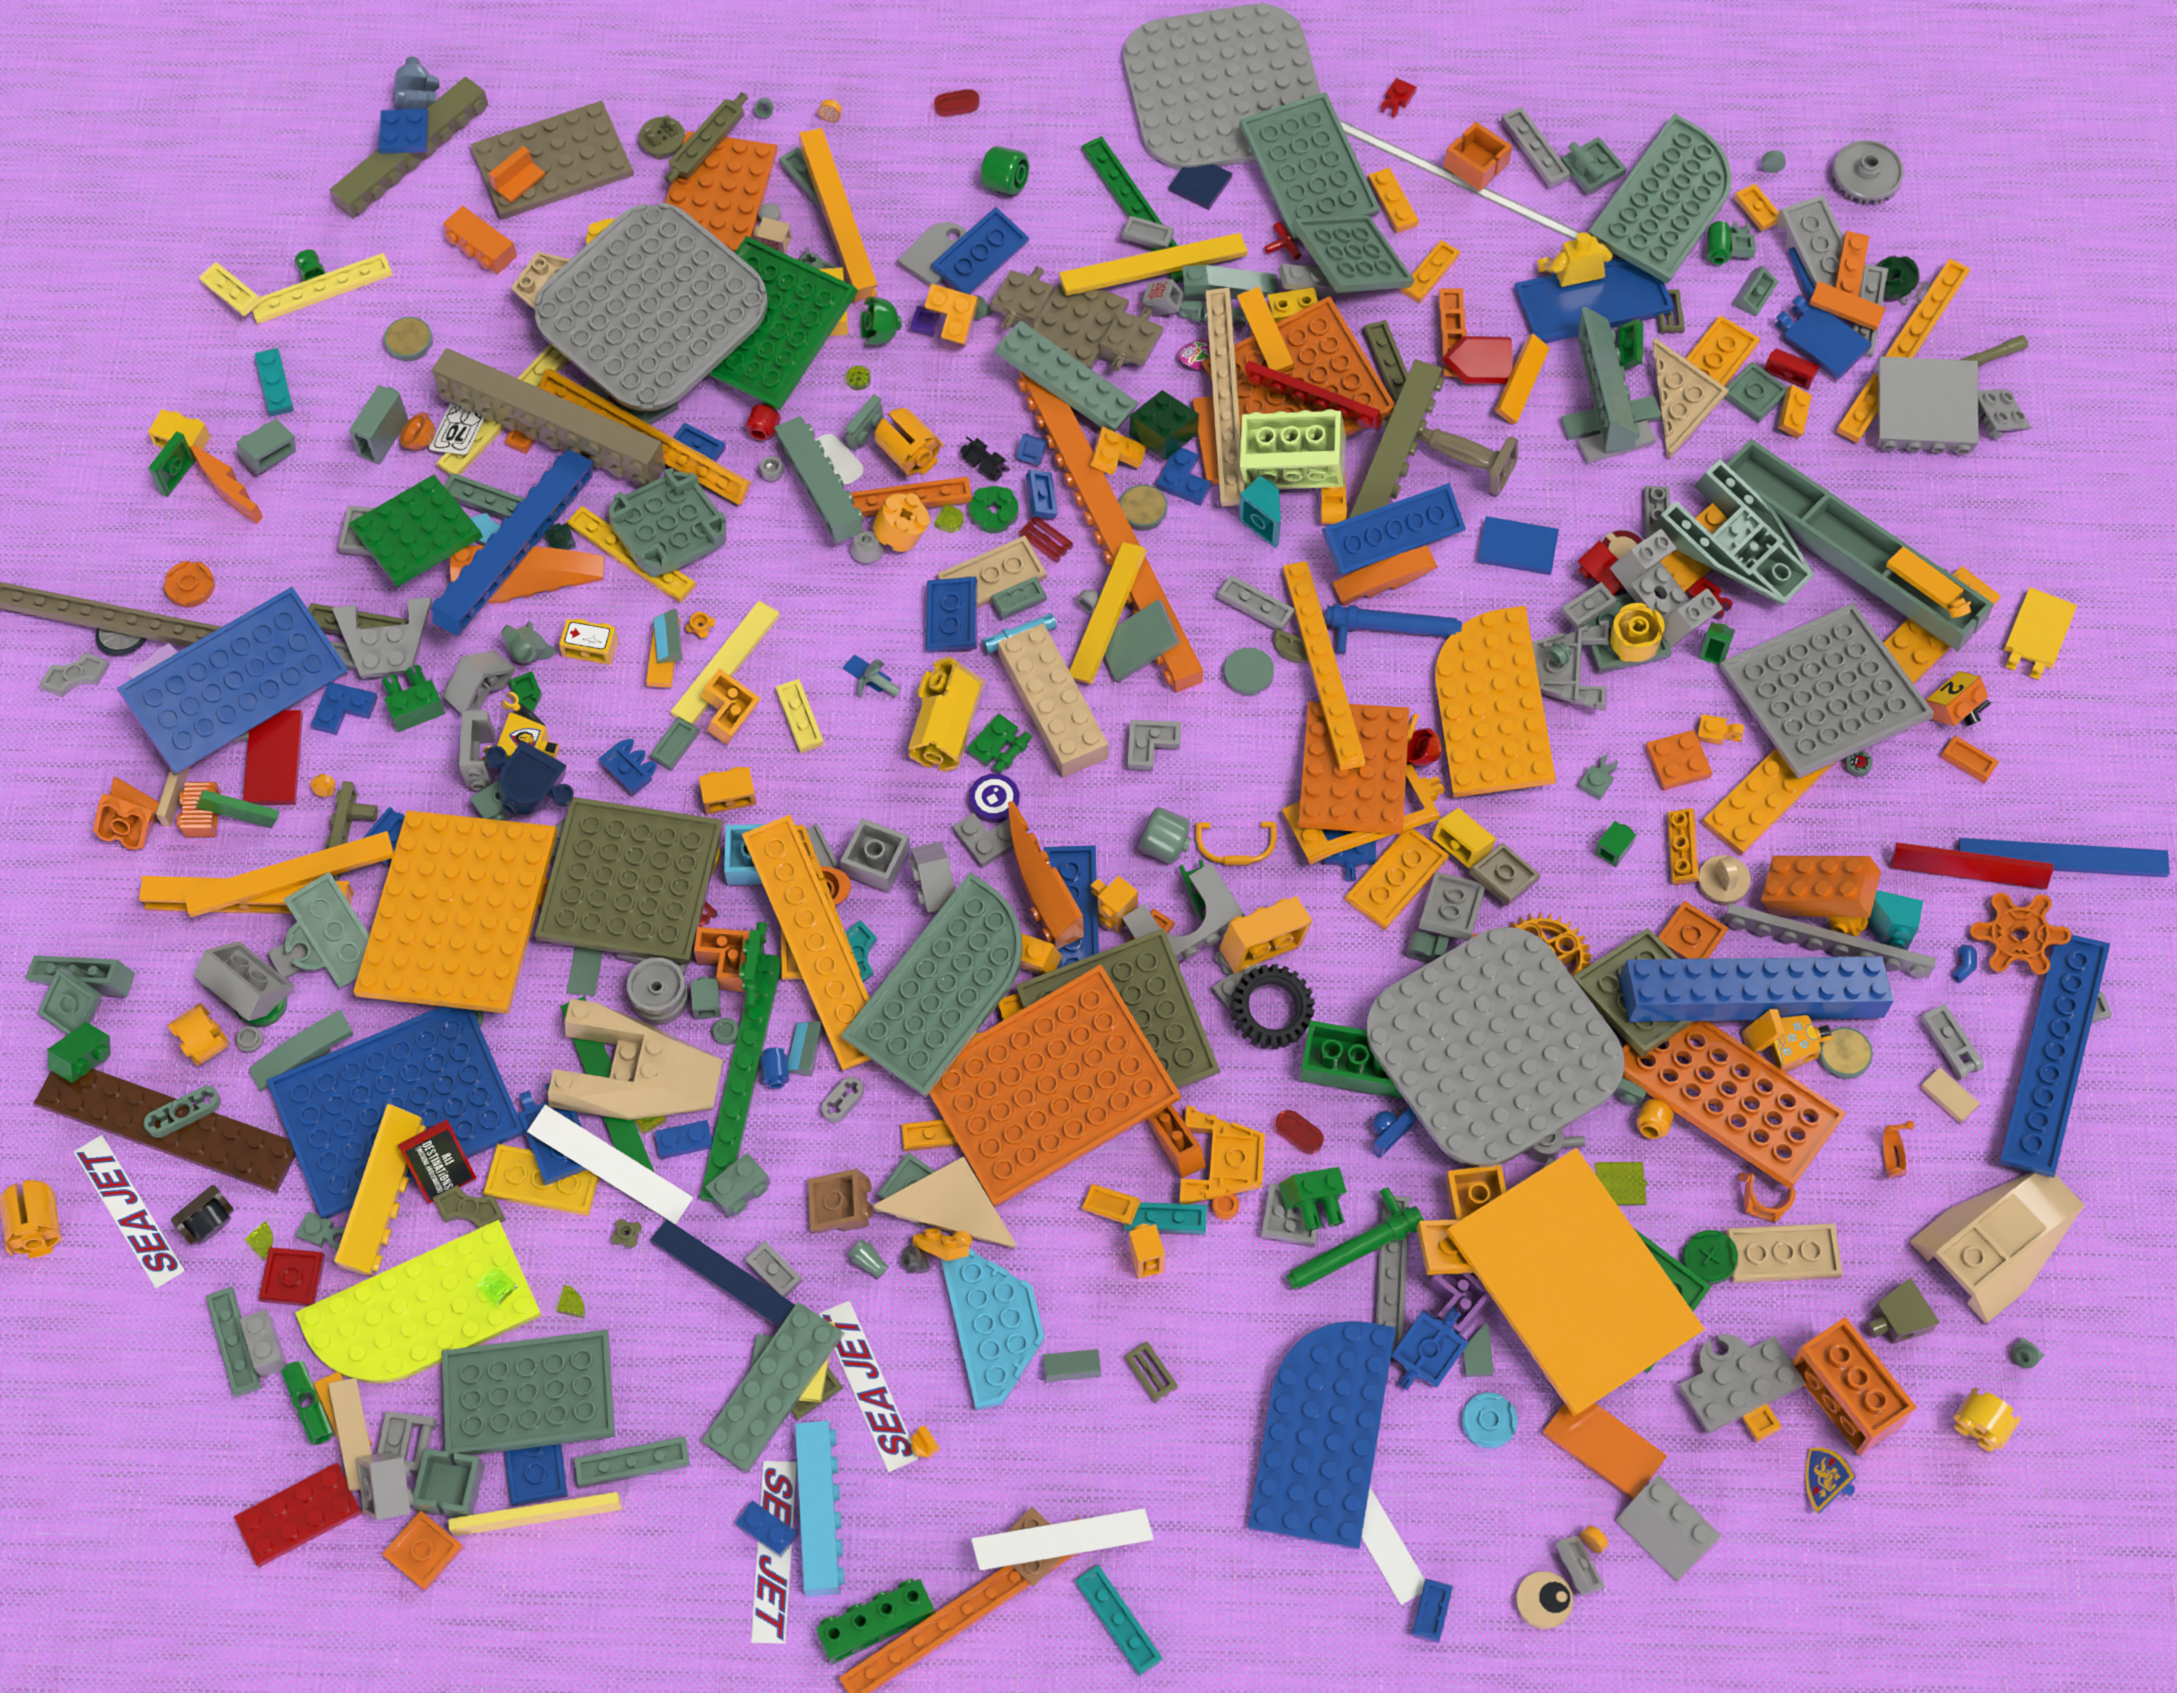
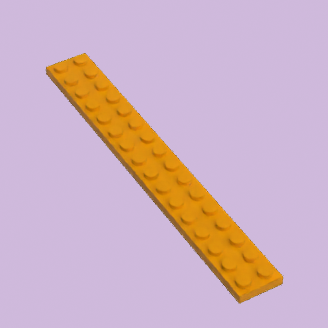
(1774, 787)

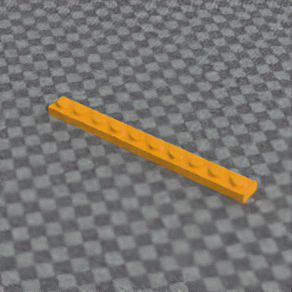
(1906, 345)
(675, 453)
(1323, 666)

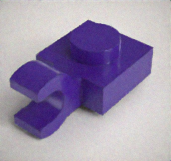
(925, 321)

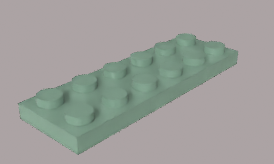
(1066, 377)
(773, 1387)

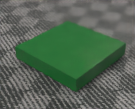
(171, 464)

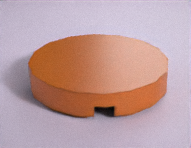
(189, 584)

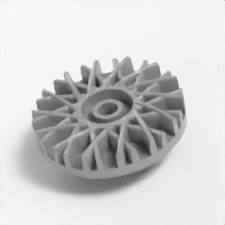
(1867, 171)

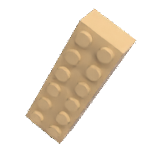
(1053, 700)

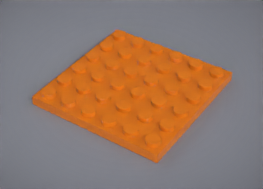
(1322, 355)

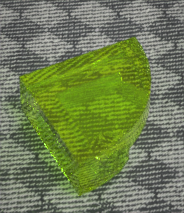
(261, 1240)
(571, 1303)

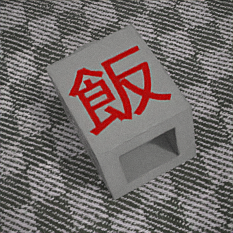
(1163, 297)

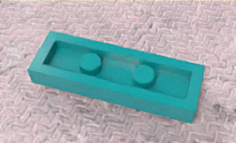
(274, 382)
(1171, 1217)

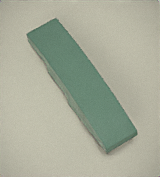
(301, 1048)

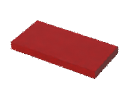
(274, 760)

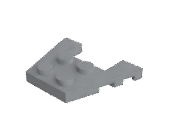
(387, 648)
(1565, 680)

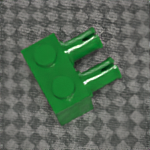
(414, 704)
(1315, 1188)

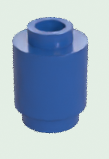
(774, 1068)

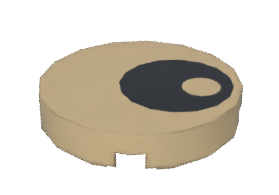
(1544, 1600)

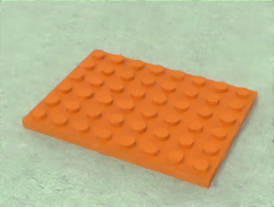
(1051, 1085)

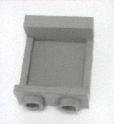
(475, 729)

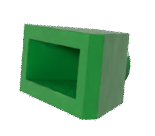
(1716, 643)

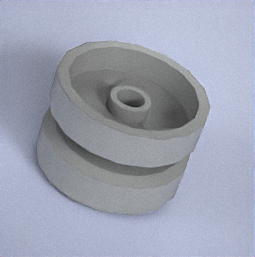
(657, 991)

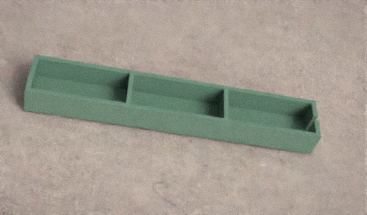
(1853, 543)

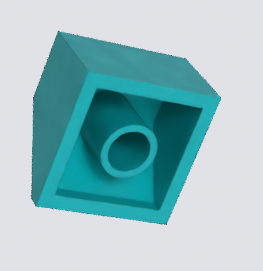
(1261, 510)
(1895, 919)

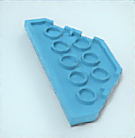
(994, 1324)

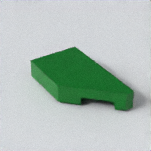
(527, 690)

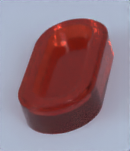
(956, 102)
(1299, 1132)

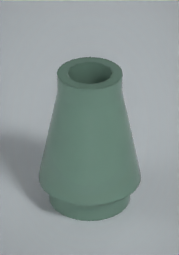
(867, 1258)

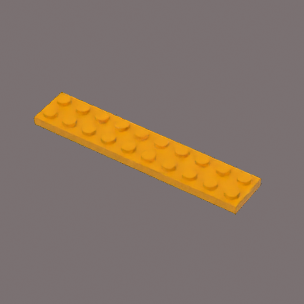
(810, 931)

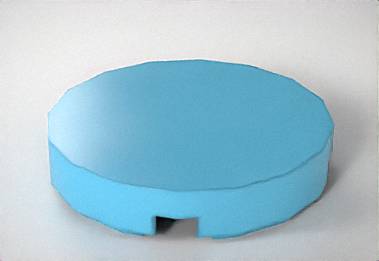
(1489, 1420)

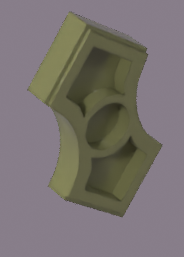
(459, 1206)

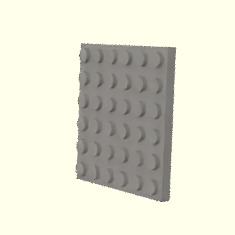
(1826, 690)

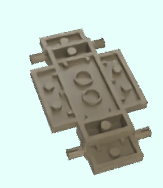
(1080, 323)

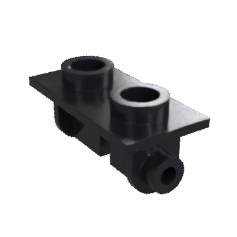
(977, 451)

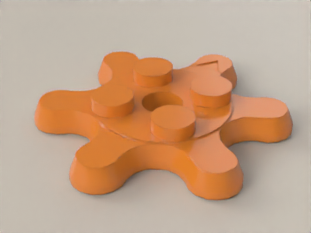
(2029, 919)

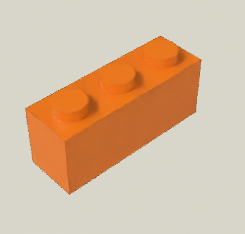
(479, 240)

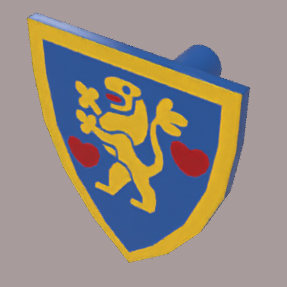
(1827, 1477)

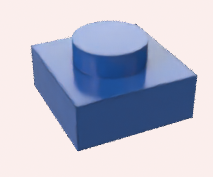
(1031, 449)

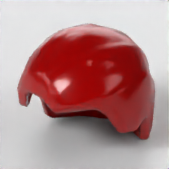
(1424, 747)

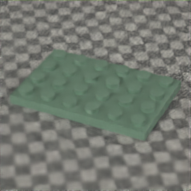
(1308, 162)
(528, 1393)

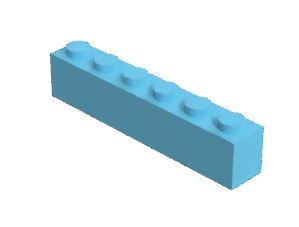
(817, 1508)

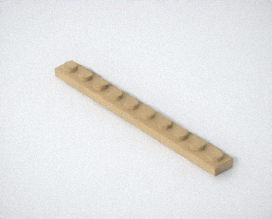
(1225, 395)

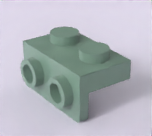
(739, 1185)

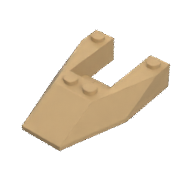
(649, 1070)

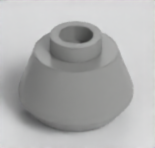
(866, 547)

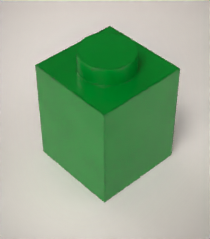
(1615, 843)

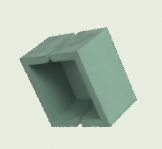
(445, 1486)

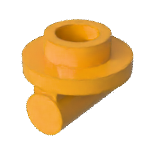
(923, 1443)

